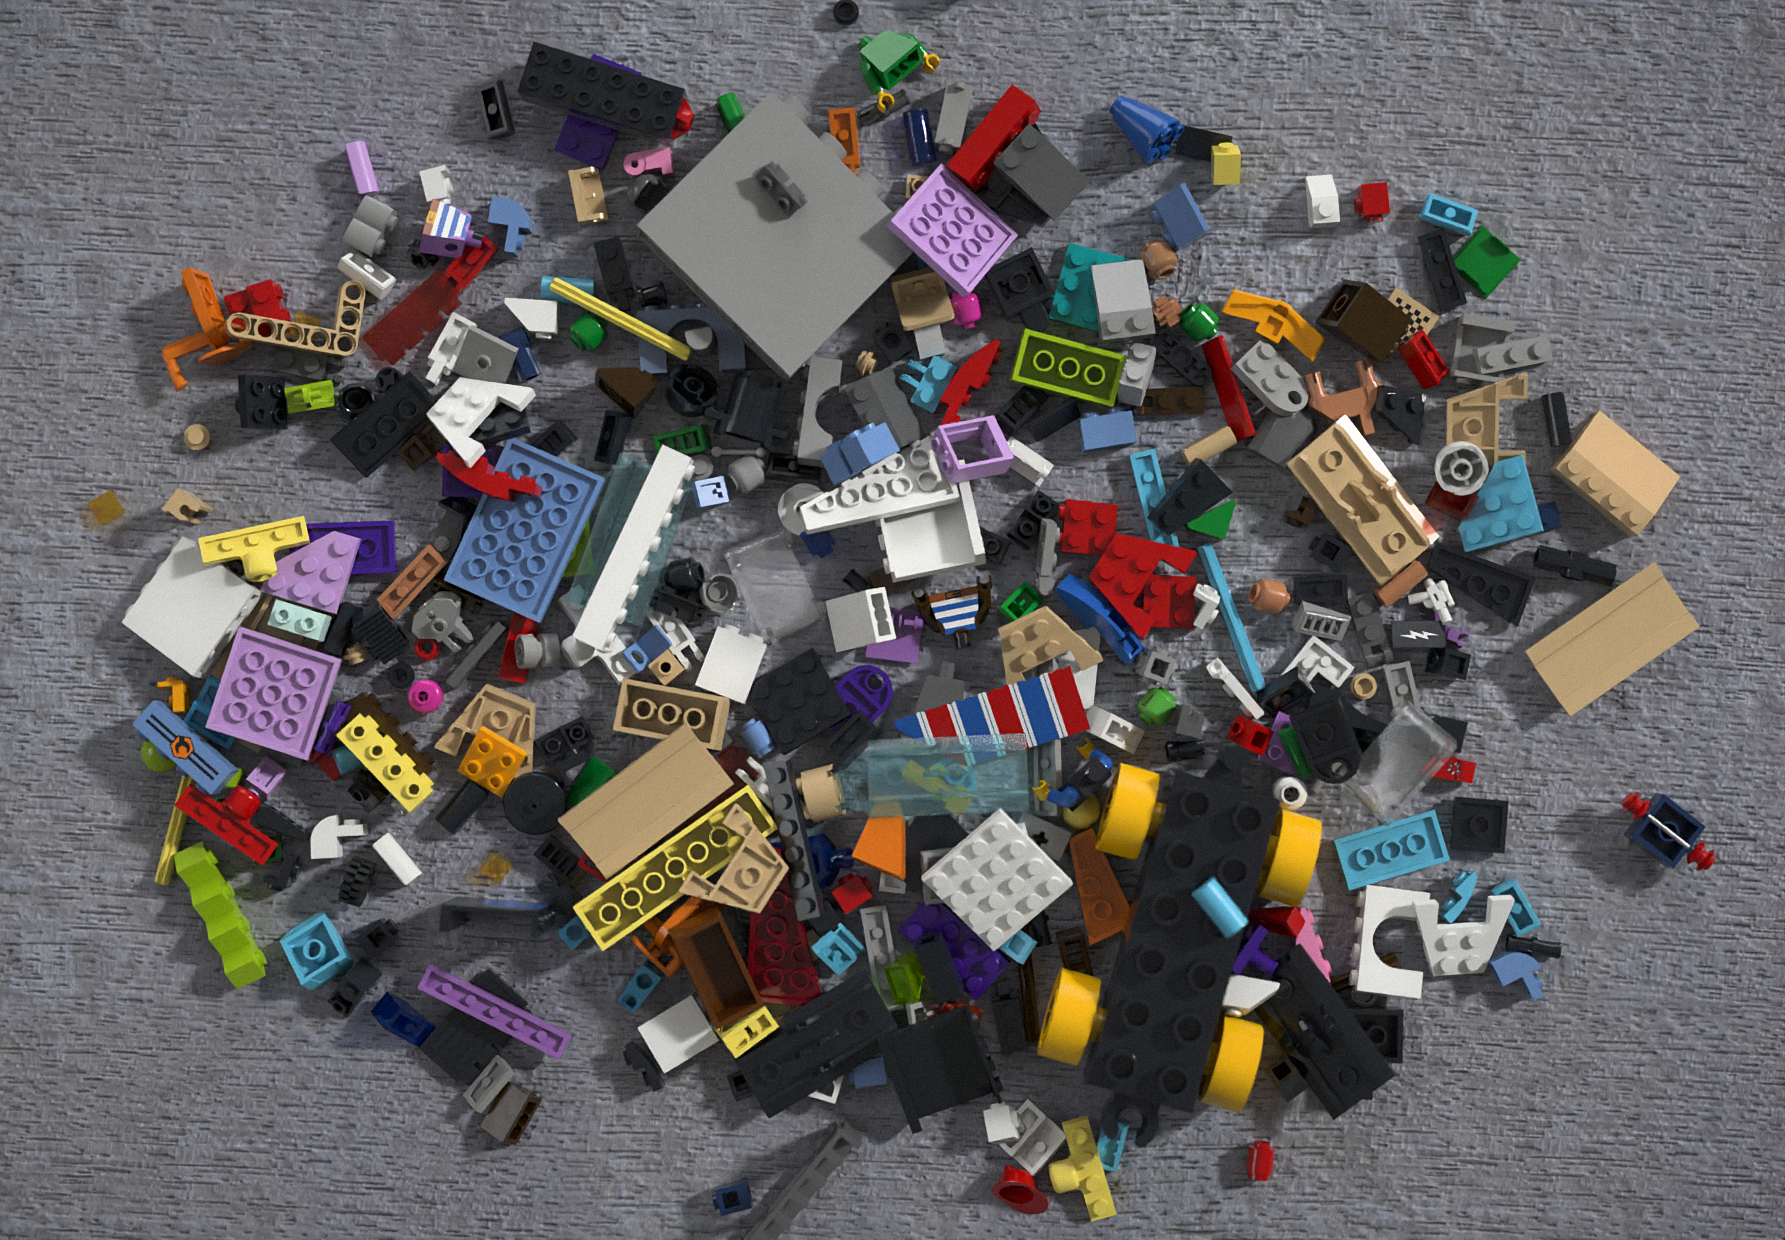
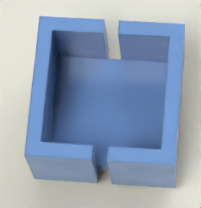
(858, 451)

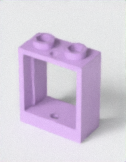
(992, 439)

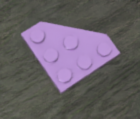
(316, 572)

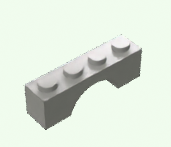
(823, 380)

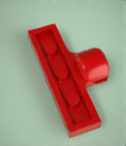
(229, 819)

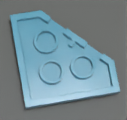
(1504, 508)

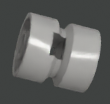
(540, 650)

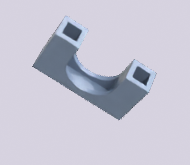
(655, 360)

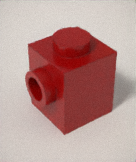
(1372, 202)
(1250, 734)
(852, 891)

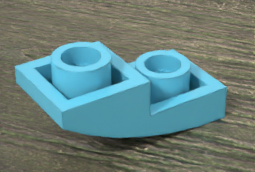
(1463, 888)

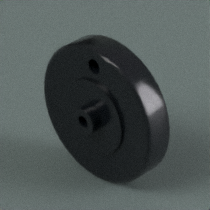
(535, 803)

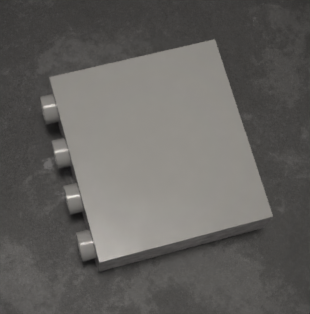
(770, 274)

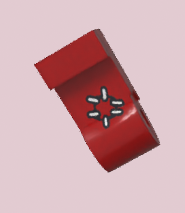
(1457, 770)

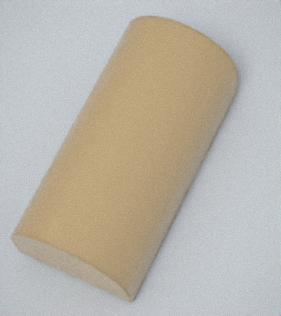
(1209, 445)

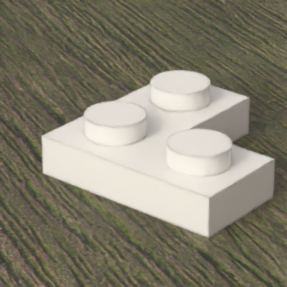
(1319, 658)

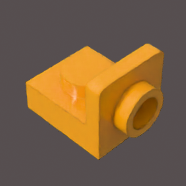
(180, 696)

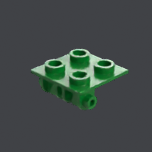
(592, 778)

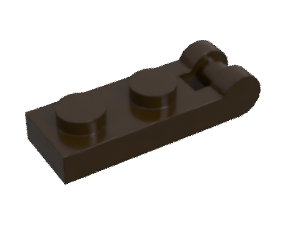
(1172, 402)

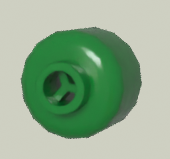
(1199, 321)
(588, 332)

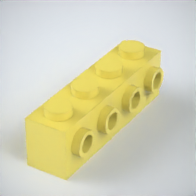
(385, 763)

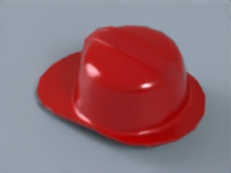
(1018, 1191)

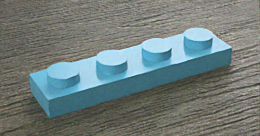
(1150, 491)

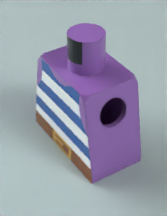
(448, 231)

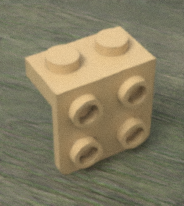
(921, 299)

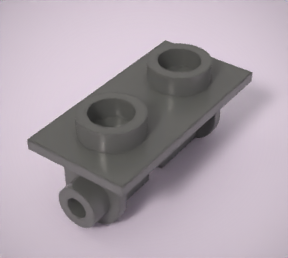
(772, 180)

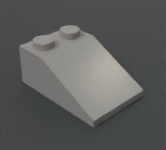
(1122, 301)

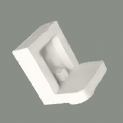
(1208, 610)

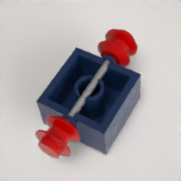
(1666, 831)

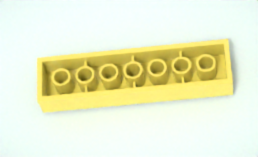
(658, 876)

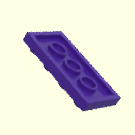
(586, 140)
(376, 548)
(972, 956)

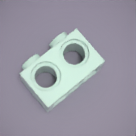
(300, 620)

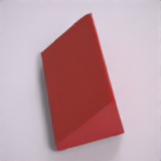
(1423, 359)

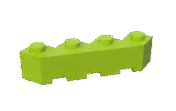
(224, 921)

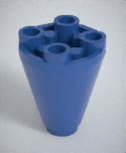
(1146, 128)

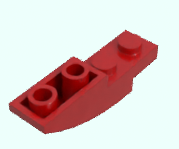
(971, 375)
(481, 478)

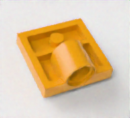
(492, 761)

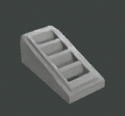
(1306, 609)

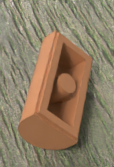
(1400, 584)

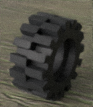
(356, 881)

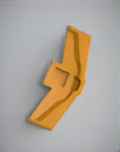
(1275, 321)

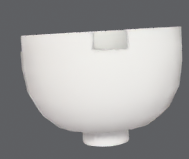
(1461, 468)

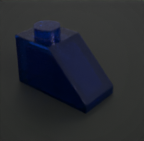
(402, 1019)

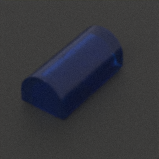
(919, 136)

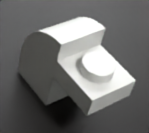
(328, 833)

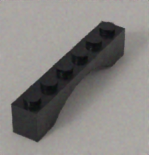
(1369, 726)

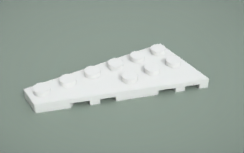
(889, 488)

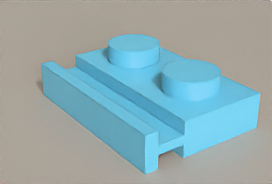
(838, 949)

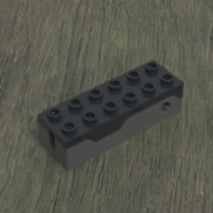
(605, 95)

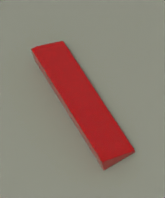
(1228, 388)
(509, 669)

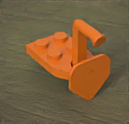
(209, 312)
(663, 941)

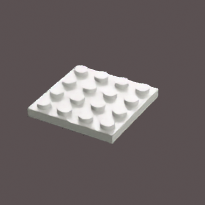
(997, 879)

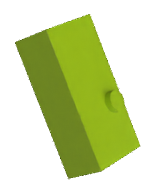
(1067, 368)

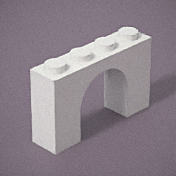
(1370, 973)

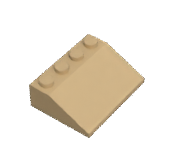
(1615, 474)

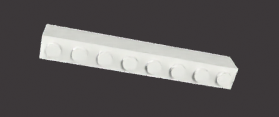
(633, 548)

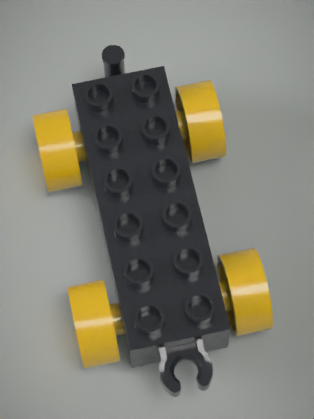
(1160, 1016)

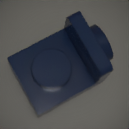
(1549, 515)

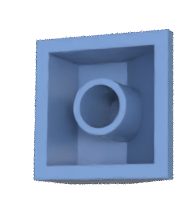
(1179, 218)

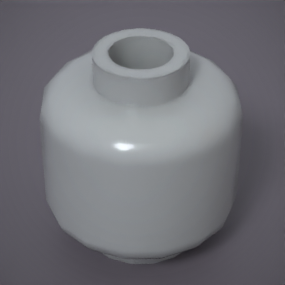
(746, 474)

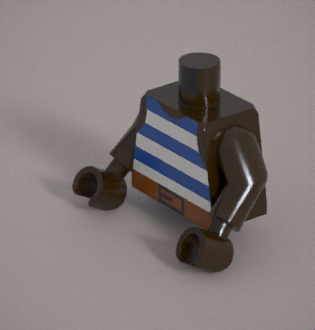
(956, 610)

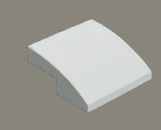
(1038, 1139)

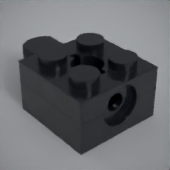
(1021, 289)

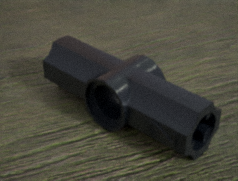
(1574, 565)

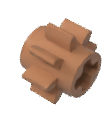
(1166, 311)

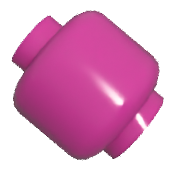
(967, 309)
(433, 691)

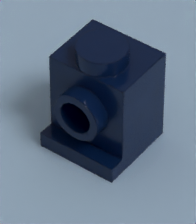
(742, 1202)

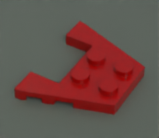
(1126, 570)

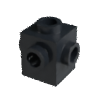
(367, 790)

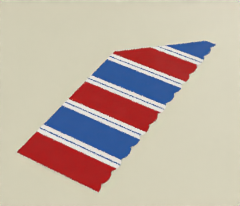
(1040, 707)

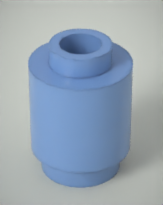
(758, 737)

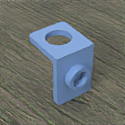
(648, 648)

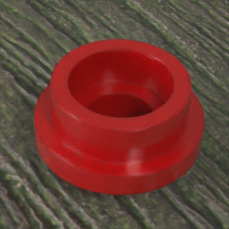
(419, 651)

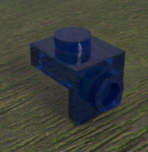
(818, 543)

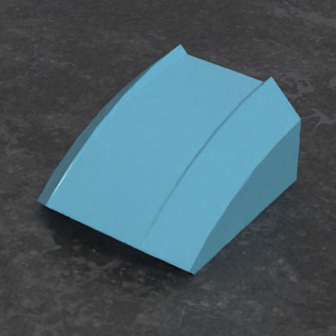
(316, 951)

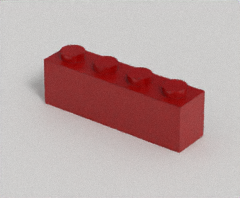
(993, 135)

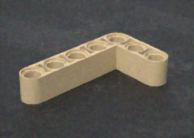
(304, 331)

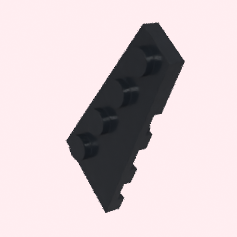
(1487, 582)

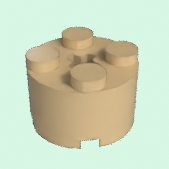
(821, 793)

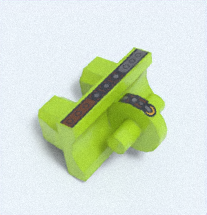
(310, 397)

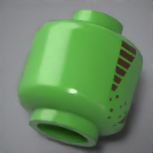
(1156, 706)

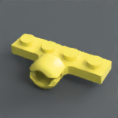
(255, 546)
(1083, 1170)

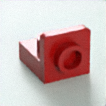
(326, 763)

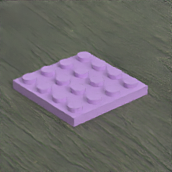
(952, 230)
(273, 693)

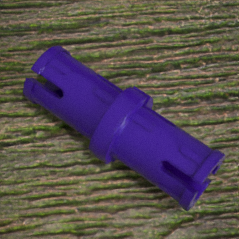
(332, 727)

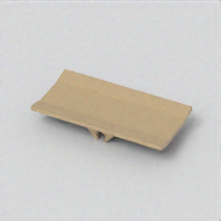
(1362, 500)
(1611, 639)
(646, 801)

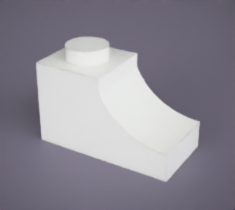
(1113, 729)

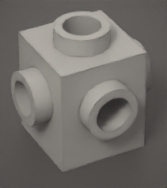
(1163, 667)

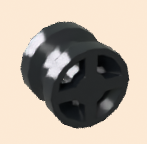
(385, 378)

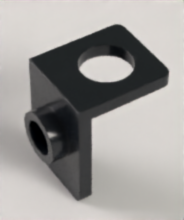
(460, 507)

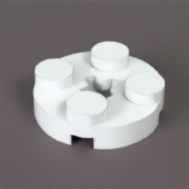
(791, 500)

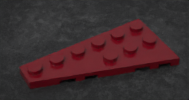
(780, 951)

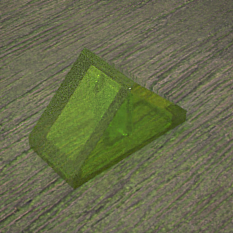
(905, 978)

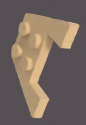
(1475, 416)
(1038, 639)
(499, 712)
(749, 876)

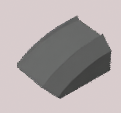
(1282, 437)

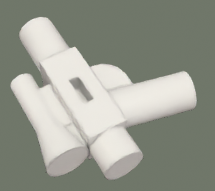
(1435, 597)

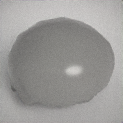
(719, 593)

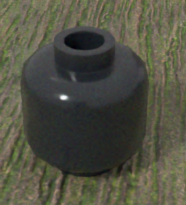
(684, 575)

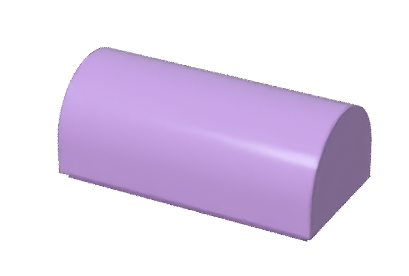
(362, 169)

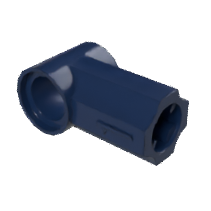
(524, 363)

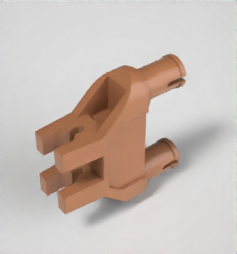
(1352, 403)

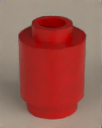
(1260, 1160)

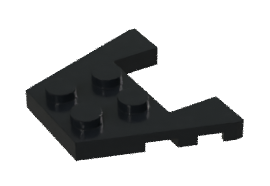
(1012, 202)

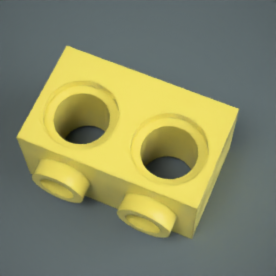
(747, 1030)

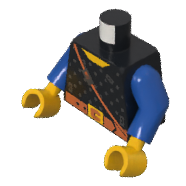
(1082, 783)

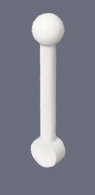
(717, 451)

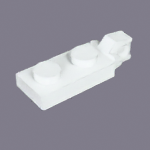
(447, 348)
(1233, 687)

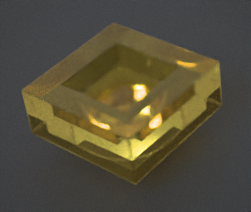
(107, 507)

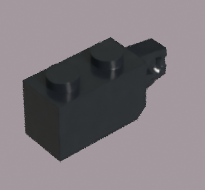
(615, 271)

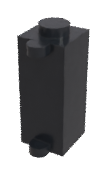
(939, 967)

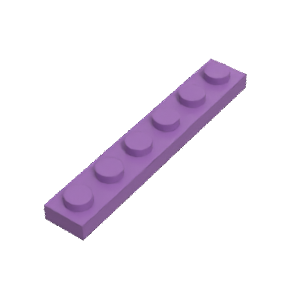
(494, 1011)

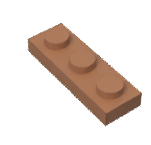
(412, 581)

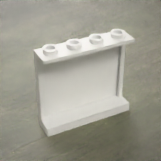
(933, 539)
(191, 608)

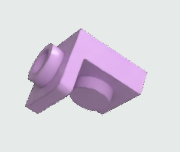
(265, 778)

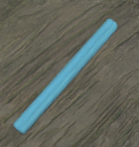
(1231, 617)

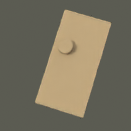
(661, 710)

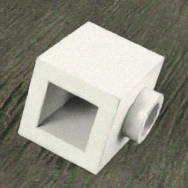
(1002, 1123)

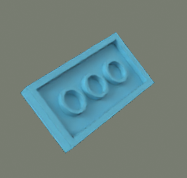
(1391, 850)

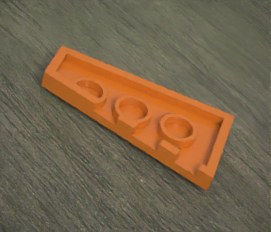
(1100, 894)

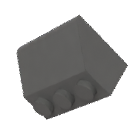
(882, 400)

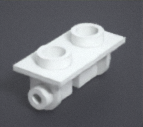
(1028, 462)

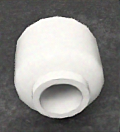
(1296, 798)

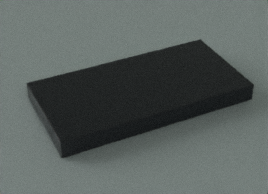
(385, 424)

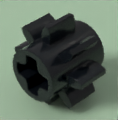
(418, 258)

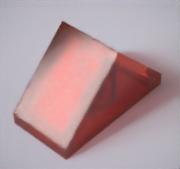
(1452, 505)

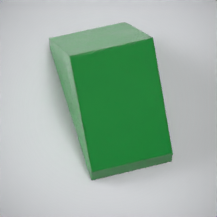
(1214, 523)
(1020, 603)

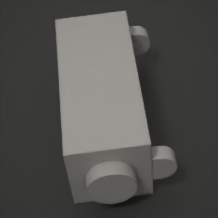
(953, 117)

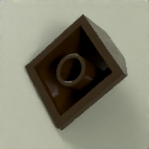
(626, 387)

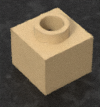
(676, 667)

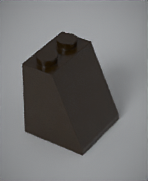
(1364, 320)

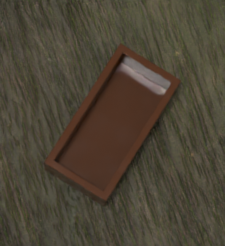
(715, 967)

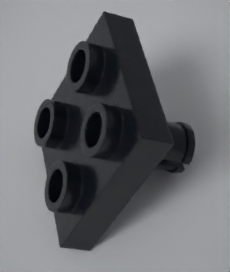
(261, 402)

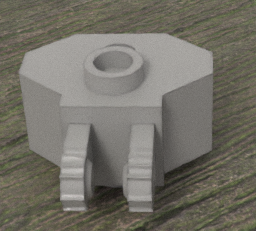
(441, 617)

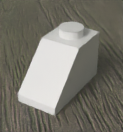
(1322, 202)
(538, 316)
(1246, 994)

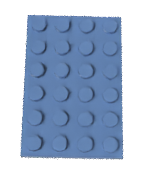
(523, 547)

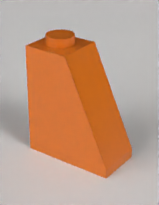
(883, 846)

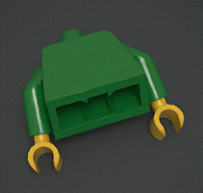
(889, 60)

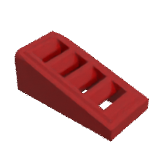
(1277, 920)

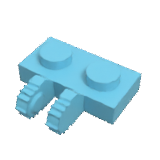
(932, 384)

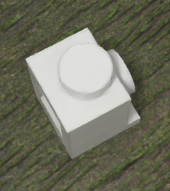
(436, 184)

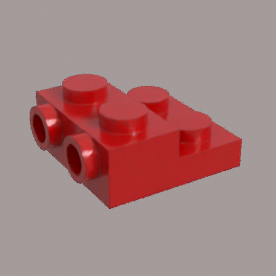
(259, 300)
(1086, 527)
(1170, 601)

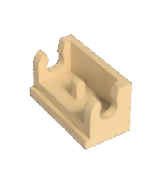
(588, 196)
(183, 504)

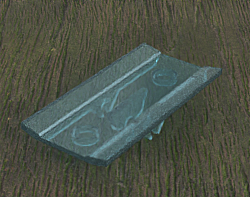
(615, 509)
(948, 775)

